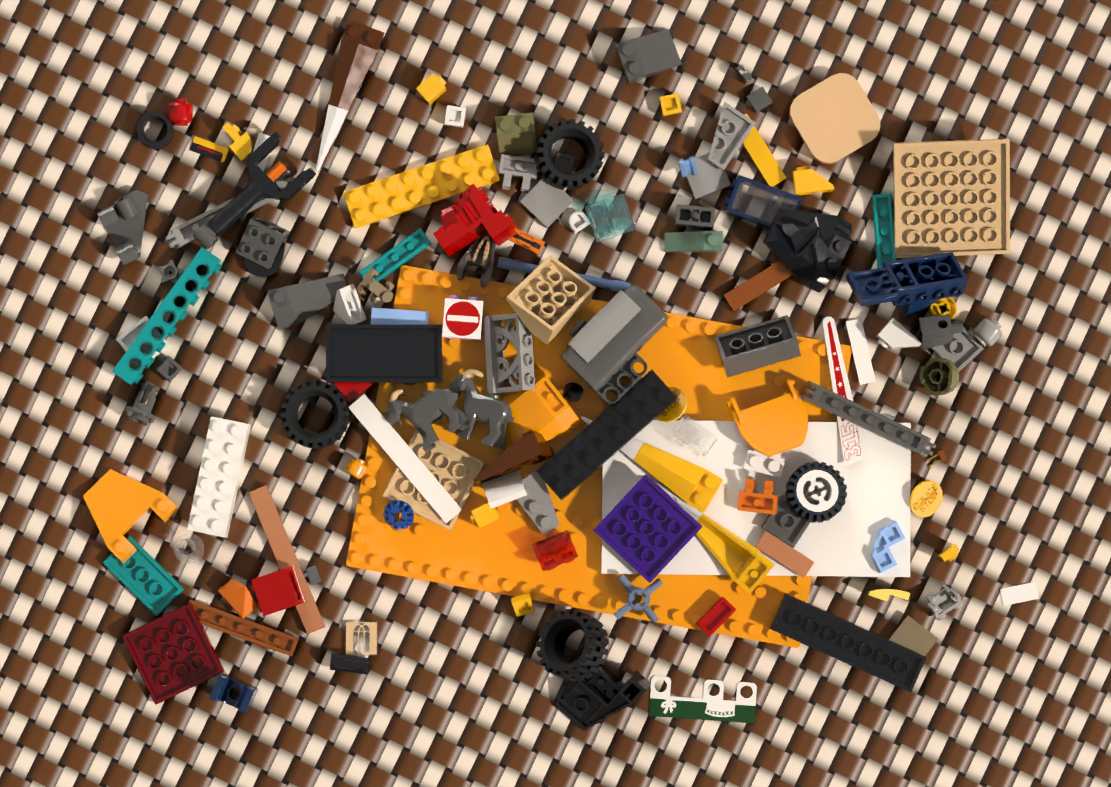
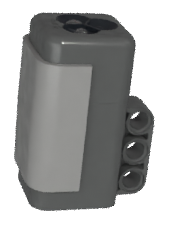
(610, 342)

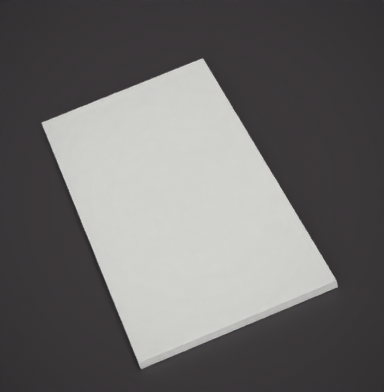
(841, 546)

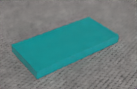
(145, 578)

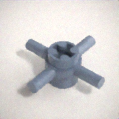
(630, 598)

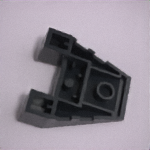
(599, 696)

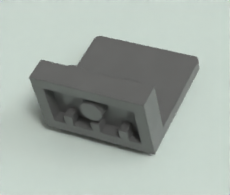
(261, 241)

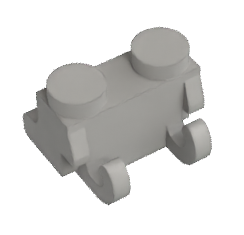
(944, 602)

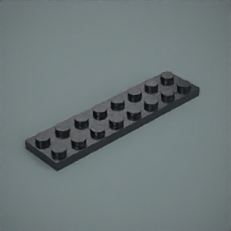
(606, 435)
(848, 642)

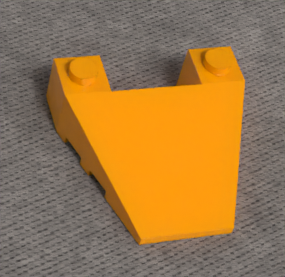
(118, 504)

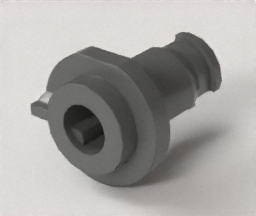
(140, 412)

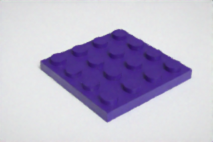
(648, 528)

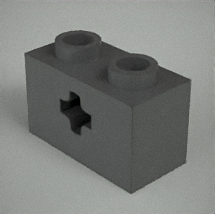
(694, 216)

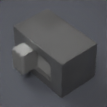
(313, 574)

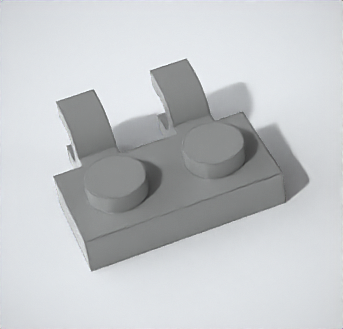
(517, 167)

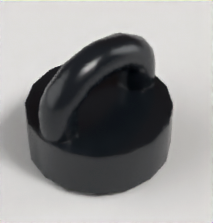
(572, 392)

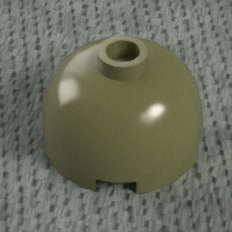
(939, 376)

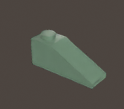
(694, 241)

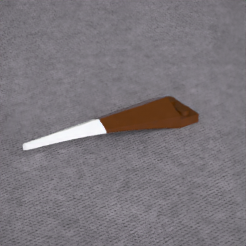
(355, 57)

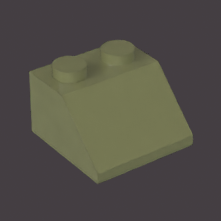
(516, 134)

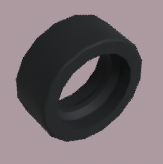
(151, 116)

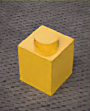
(432, 88)
(484, 515)

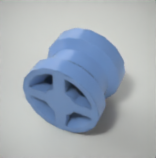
(687, 167)

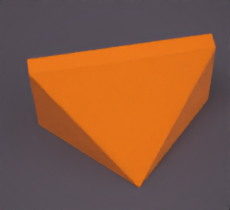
(238, 597)

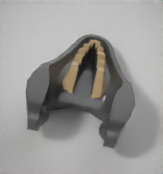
(480, 255)

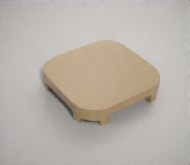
(834, 118)

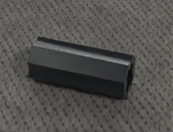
(349, 663)

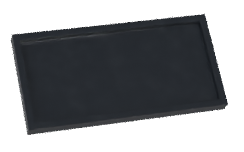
(383, 353)

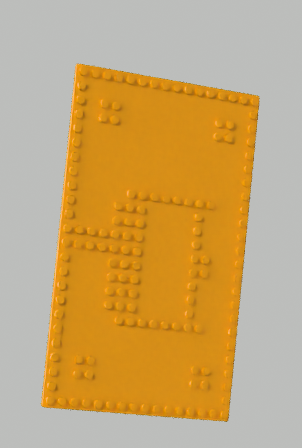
(501, 553)

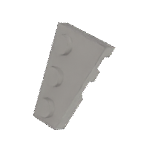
(729, 135)
(538, 503)

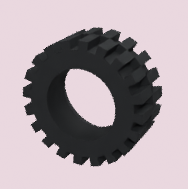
(585, 138)
(297, 397)
(554, 640)

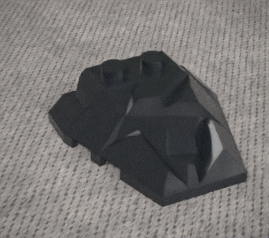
(809, 244)

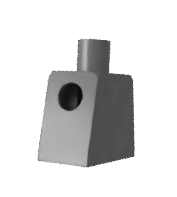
(937, 330)

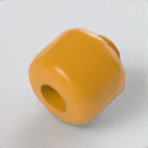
(356, 468)

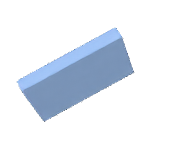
(386, 316)

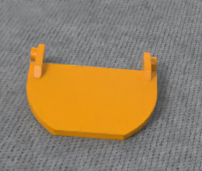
(773, 424)

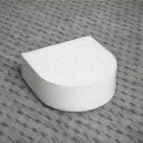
(578, 221)

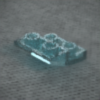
(610, 217)

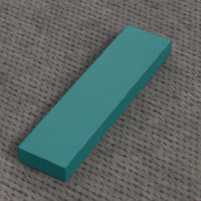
(883, 228)
(398, 255)

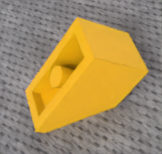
(809, 182)

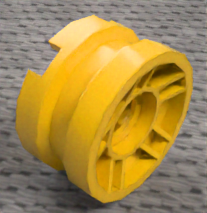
(950, 305)

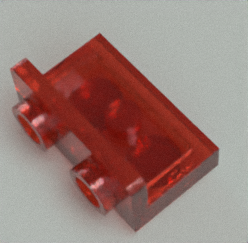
(555, 551)

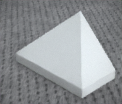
(348, 305)

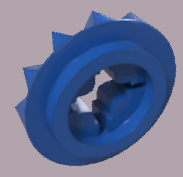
(395, 507)

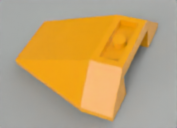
(539, 411)

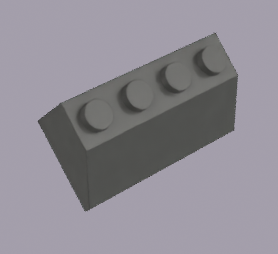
(757, 346)

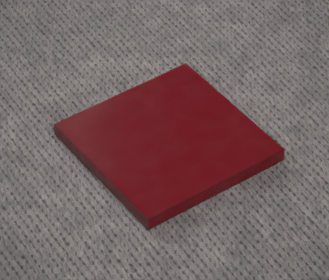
(173, 653)

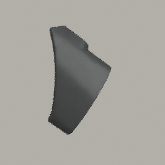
(126, 224)

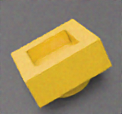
(670, 104)
(949, 553)
(523, 604)

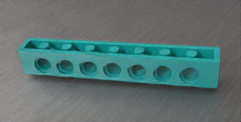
(123, 367)

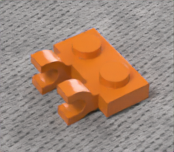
(758, 502)

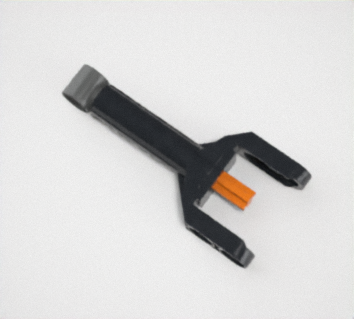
(259, 186)

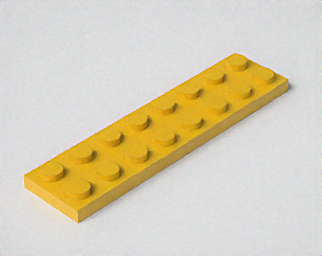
(421, 186)

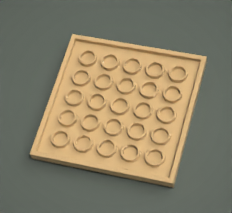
(951, 197)

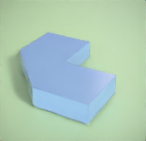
(885, 538)

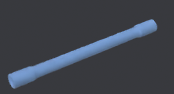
(514, 265)

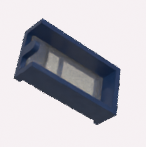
(758, 201)

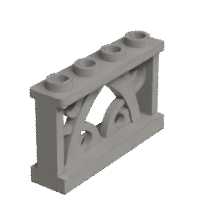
(497, 366)

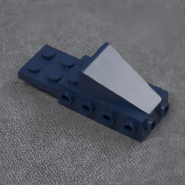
(910, 282)

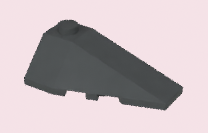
(302, 300)

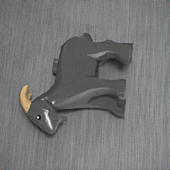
(483, 409)
(427, 411)

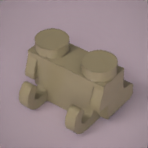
(384, 293)

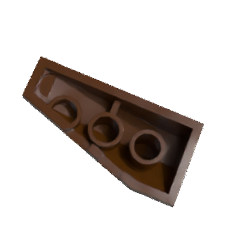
(524, 451)

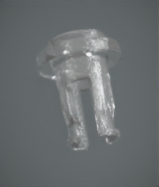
(196, 544)

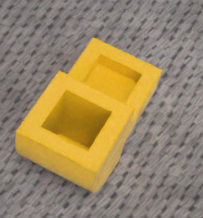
(243, 144)

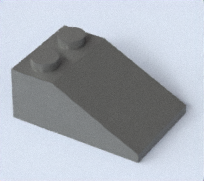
(647, 55)

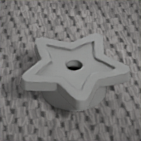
(165, 272)

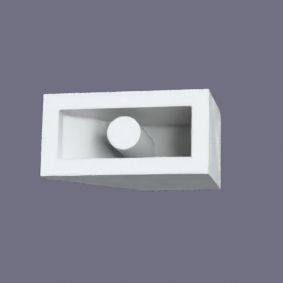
(896, 336)

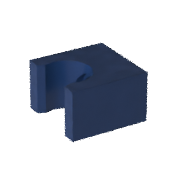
(222, 691)

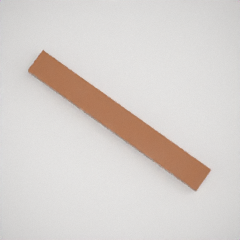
(285, 555)

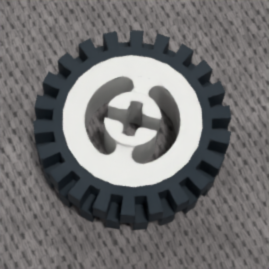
(809, 474)

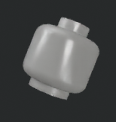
(987, 332)

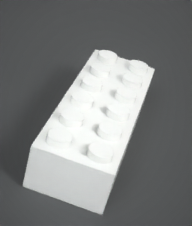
(219, 477)

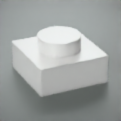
(455, 116)

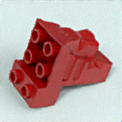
(470, 219)

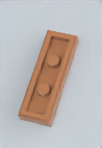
(784, 554)

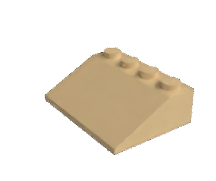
(550, 298)

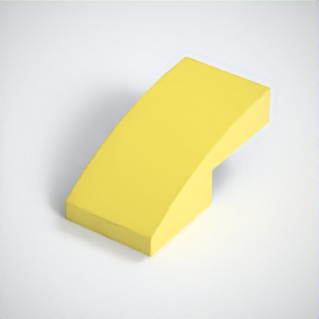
(883, 594)

